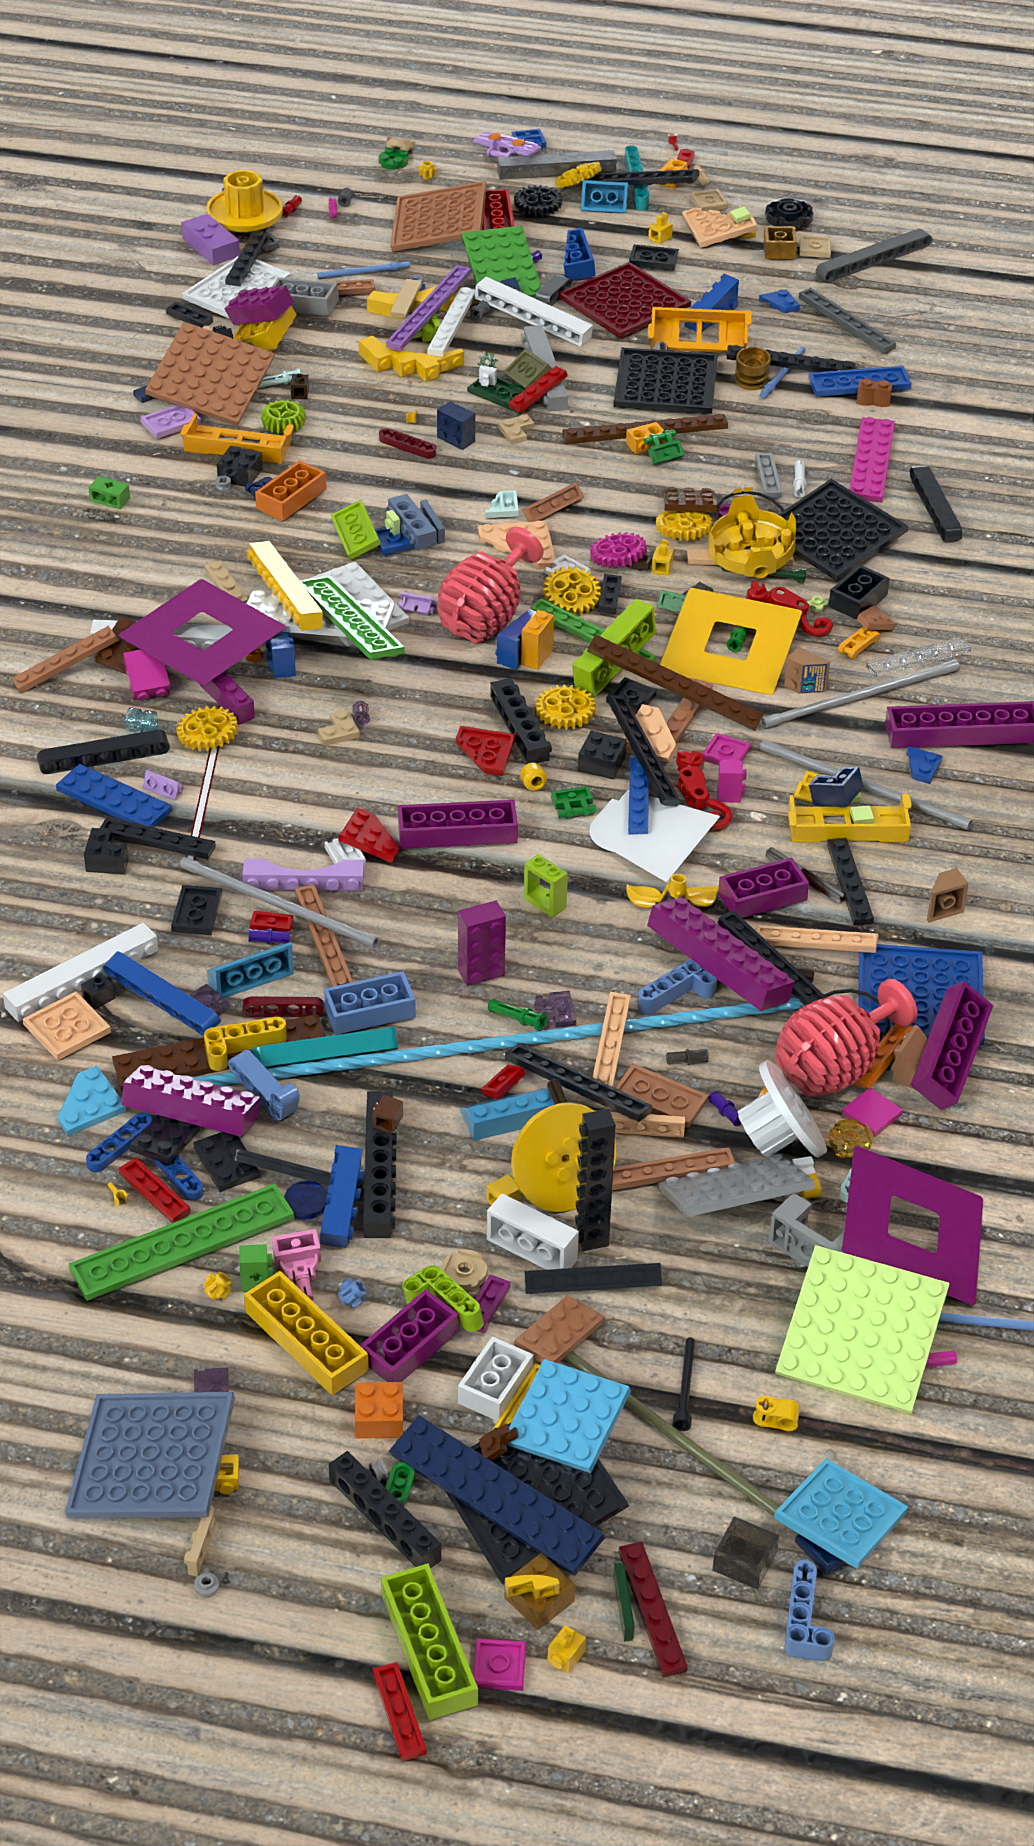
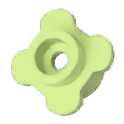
(817, 603)

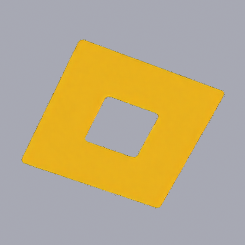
(762, 668)

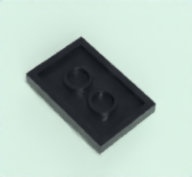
(654, 257)
(196, 910)
(164, 1139)
(218, 1157)

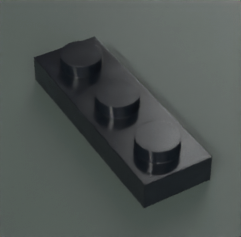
(189, 315)
(609, 593)

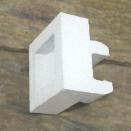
(487, 376)

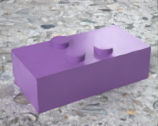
(210, 239)

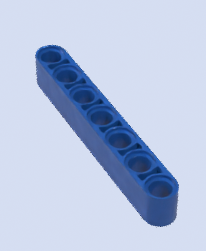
(161, 993)

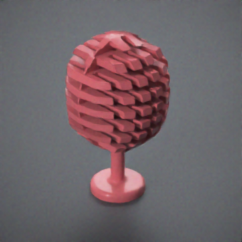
(484, 590)
(836, 1041)

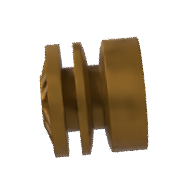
(752, 368)

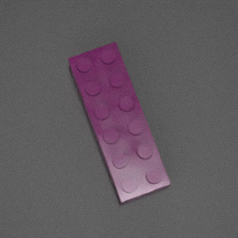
(457, 824)
(952, 1045)
(191, 1100)

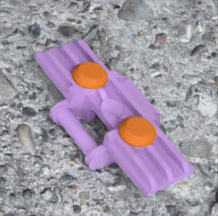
(499, 143)

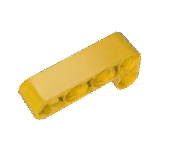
(240, 1037)

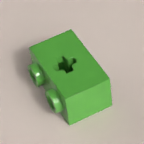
(109, 492)
(254, 1265)

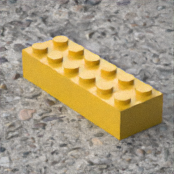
(306, 1333)

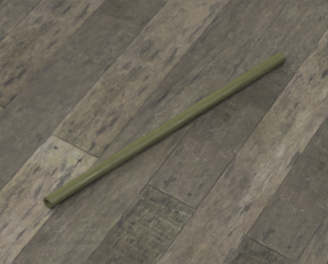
(684, 1442)

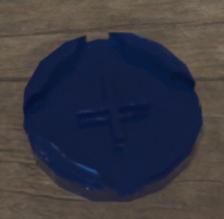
(306, 1199)

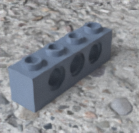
(413, 522)

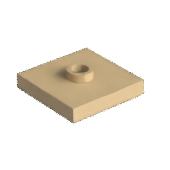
(709, 200)
(815, 246)

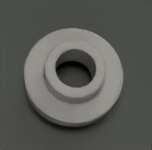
(206, 1590)

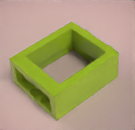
(551, 901)

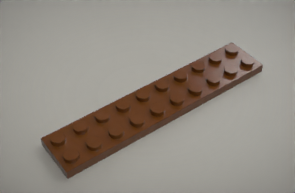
(190, 1058)

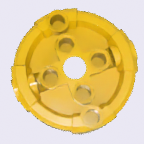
(744, 526)

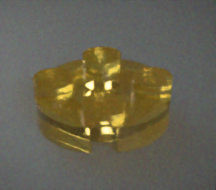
(849, 1127)

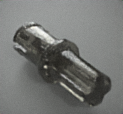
(687, 1056)

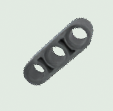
(549, 291)

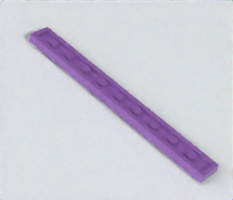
(428, 308)

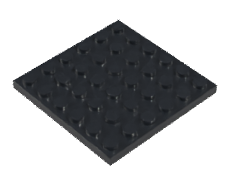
(666, 380)
(840, 529)
(585, 1494)

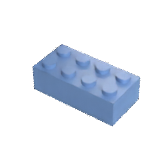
(369, 1002)

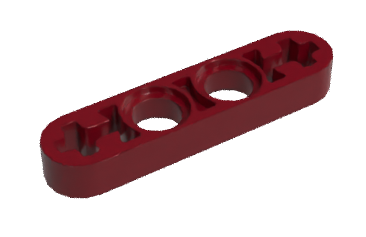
(393, 437)
(282, 1004)

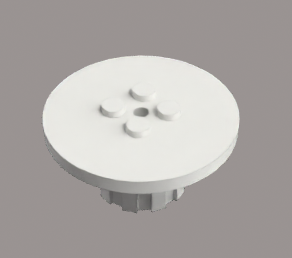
(780, 1116)

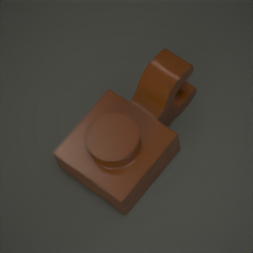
(494, 1442)

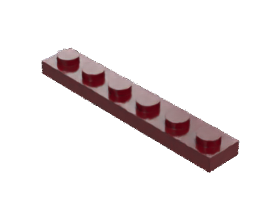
(652, 1609)

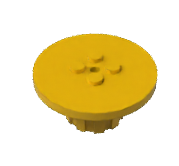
(244, 203)
(546, 1157)

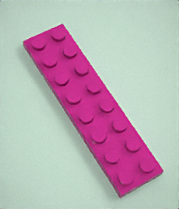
(872, 458)

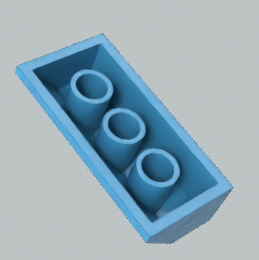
(252, 971)
(505, 1113)

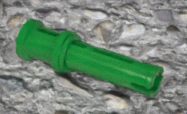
(738, 637)
(524, 1016)

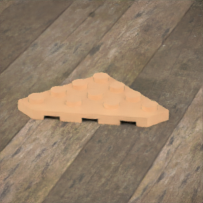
(715, 227)
(496, 535)

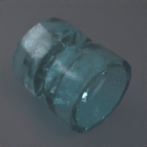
(138, 720)

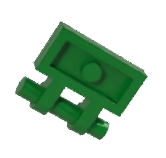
(664, 452)
(573, 797)

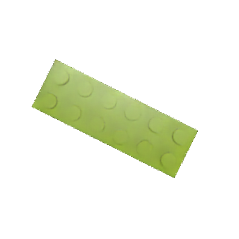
(630, 631)
(429, 1642)

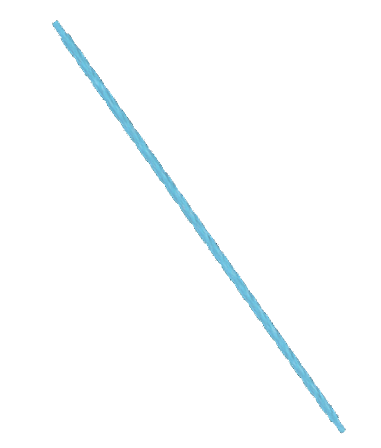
(502, 1042)

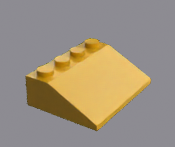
(266, 334)

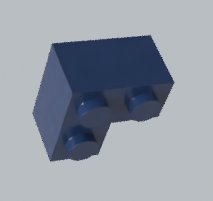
(836, 789)

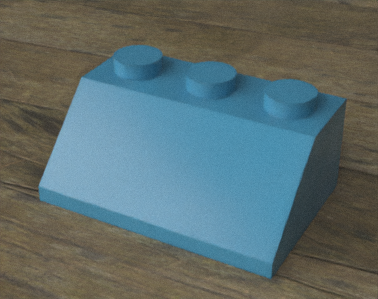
(604, 196)

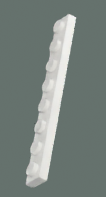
(451, 322)

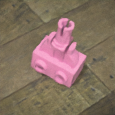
(298, 1256)

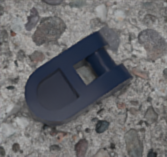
(253, 487)

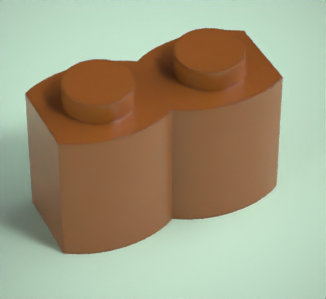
(874, 393)

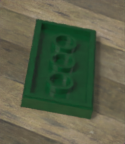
(499, 394)

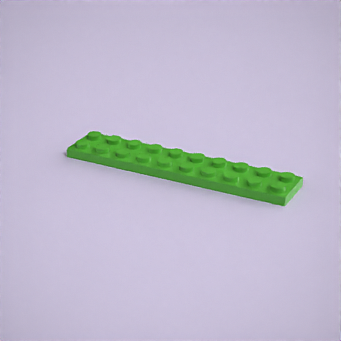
(352, 618)
(180, 1241)

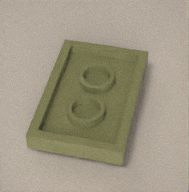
(526, 369)

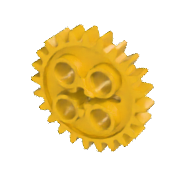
(578, 174)
(683, 524)
(572, 590)
(565, 707)
(207, 728)

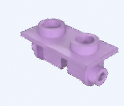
(425, 604)
(162, 785)

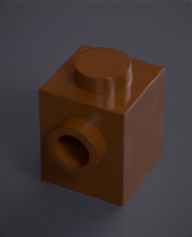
(387, 1114)

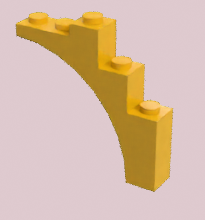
(382, 303)
(407, 362)

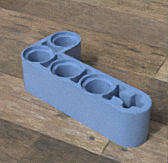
(675, 984)
(274, 1098)
(809, 1635)

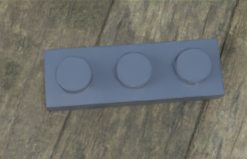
(429, 513)

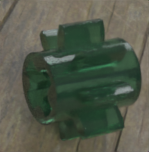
(492, 361)

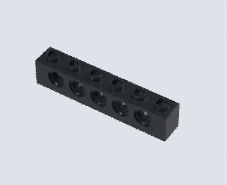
(520, 721)
(384, 1511)

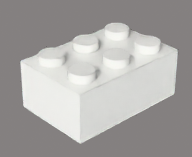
(494, 1378)

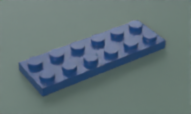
(848, 380)
(113, 797)

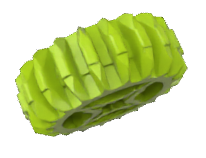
(282, 413)

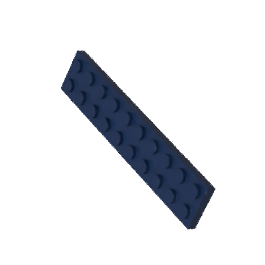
(497, 1495)

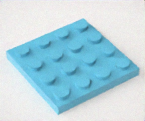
(568, 1415)
(841, 1513)

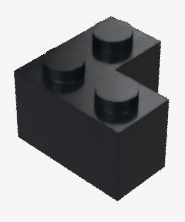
(103, 855)

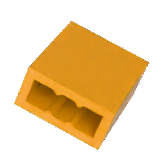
(537, 639)

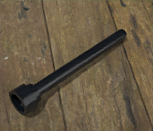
(682, 1418)

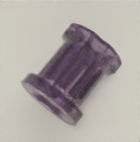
(364, 713)

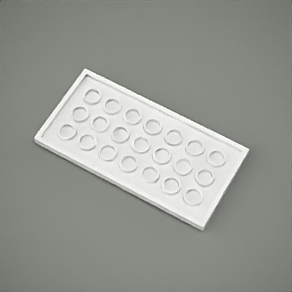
(269, 605)

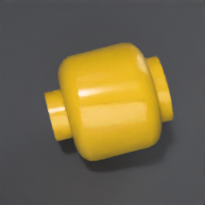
(533, 776)

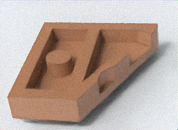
(875, 619)

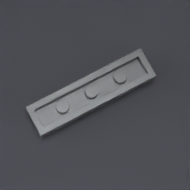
(768, 475)

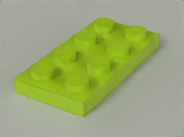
(355, 529)

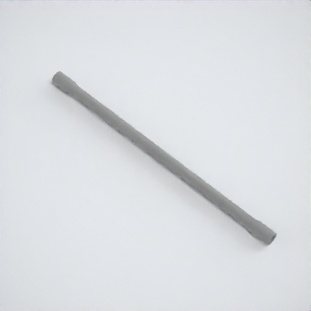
(777, 719)
(953, 818)
(361, 936)

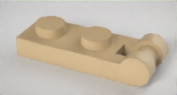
(200, 1542)

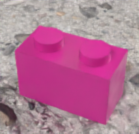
(730, 781)

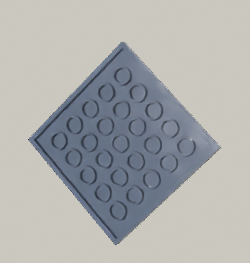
(151, 1455)

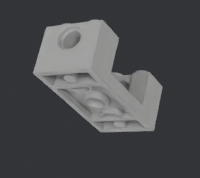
(792, 1232)

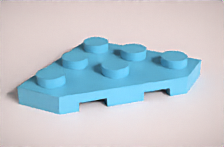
(89, 1102)

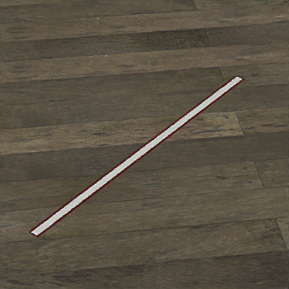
(204, 794)

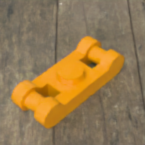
(858, 641)

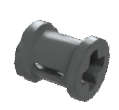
(346, 197)
(478, 311)

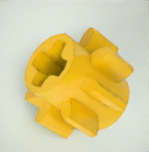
(427, 170)
(217, 1286)

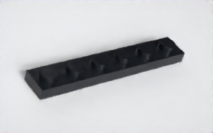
(246, 259)
(159, 838)
(850, 881)
(592, 1278)

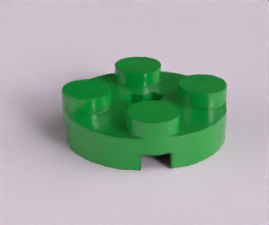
(392, 159)

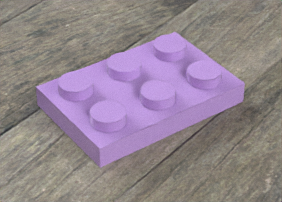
(168, 420)

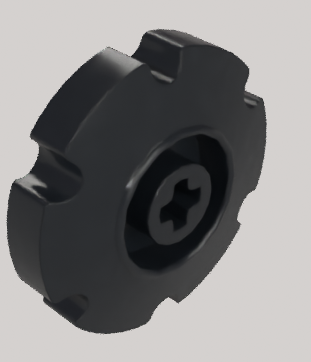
(789, 213)

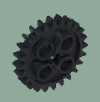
(548, 199)

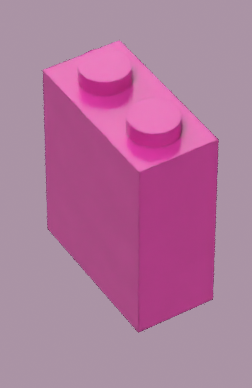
(145, 675)

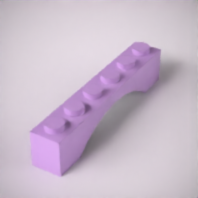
(339, 876)

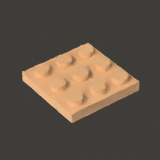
(66, 1025)

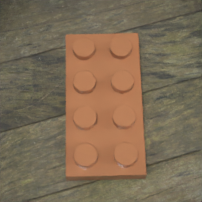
(663, 1094)
(559, 1330)

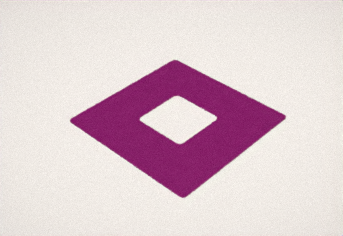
(248, 625)
(866, 1233)

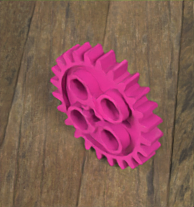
(618, 549)

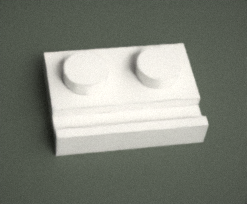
(339, 851)

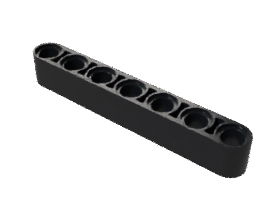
(936, 503)
(103, 751)

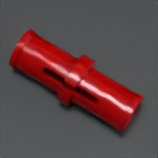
(290, 206)

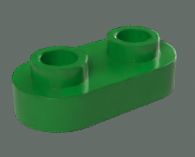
(399, 1486)

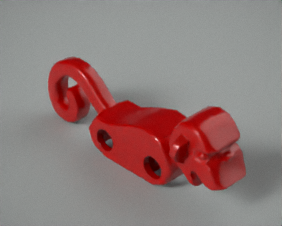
(790, 600)
(694, 787)

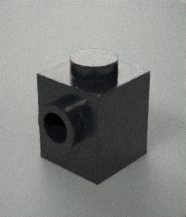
(98, 991)

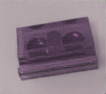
(211, 1380)

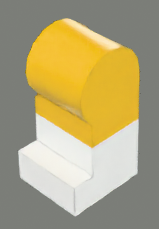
(806, 1165)

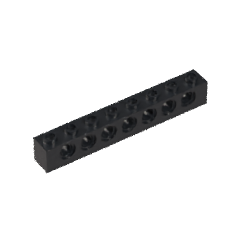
(378, 1175)
(595, 1179)

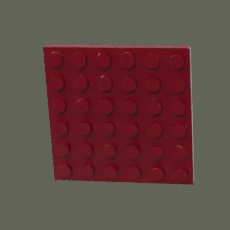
(622, 299)

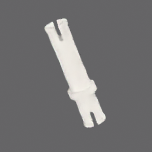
(799, 481)

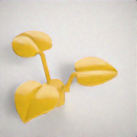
(648, 896)

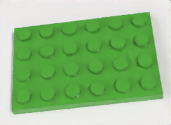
(501, 256)

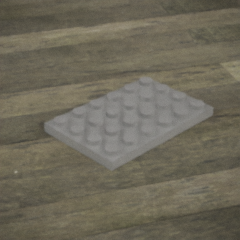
(735, 1185)

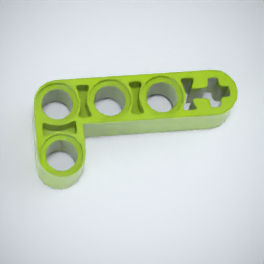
(448, 1291)

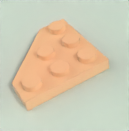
(656, 732)

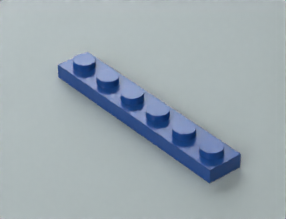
(638, 799)

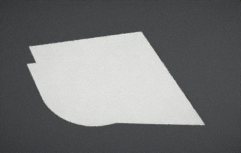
(670, 836)

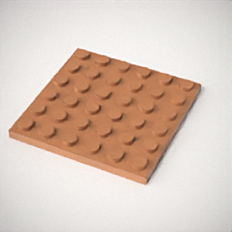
(438, 215)
(210, 373)

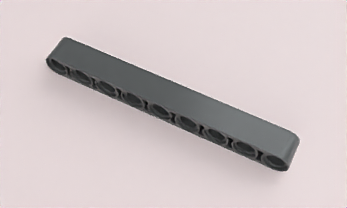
(873, 255)

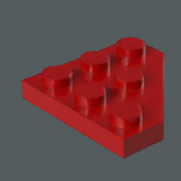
(486, 748)
(369, 835)

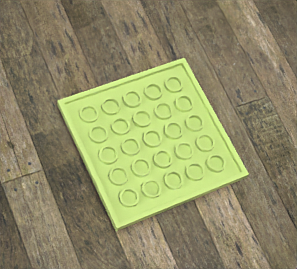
(862, 1329)

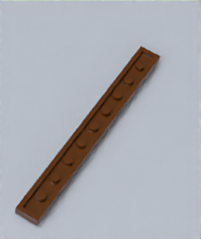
(619, 430)
(675, 682)

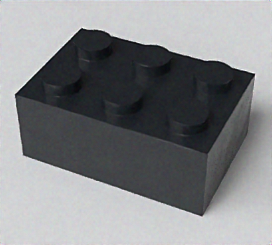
(858, 591)

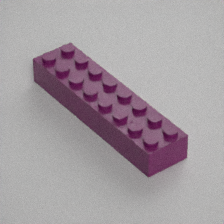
(960, 724)
(721, 953)

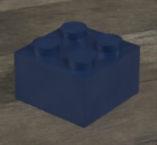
(456, 425)

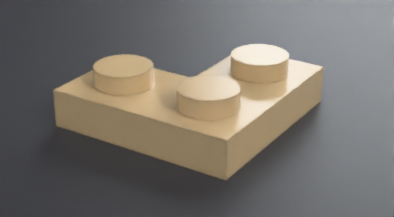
(514, 428)
(341, 730)

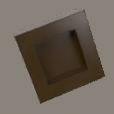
(644, 563)

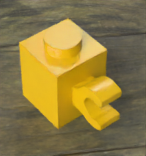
(661, 229)
(662, 559)
(566, 1649)

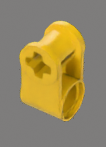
(778, 1413)

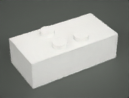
(531, 1234)

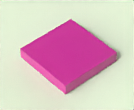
(725, 749)
(872, 1110)
(499, 1664)

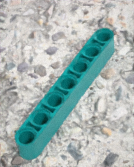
(633, 164)
(327, 1047)

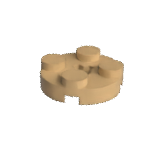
(404, 144)
(468, 1259)

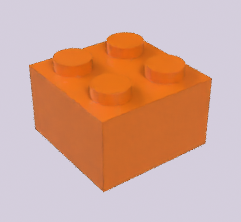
(378, 1410)

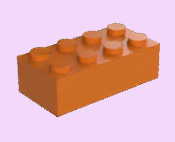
(291, 490)

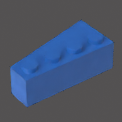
(578, 256)
(722, 297)
(509, 642)
(282, 655)
(341, 1197)

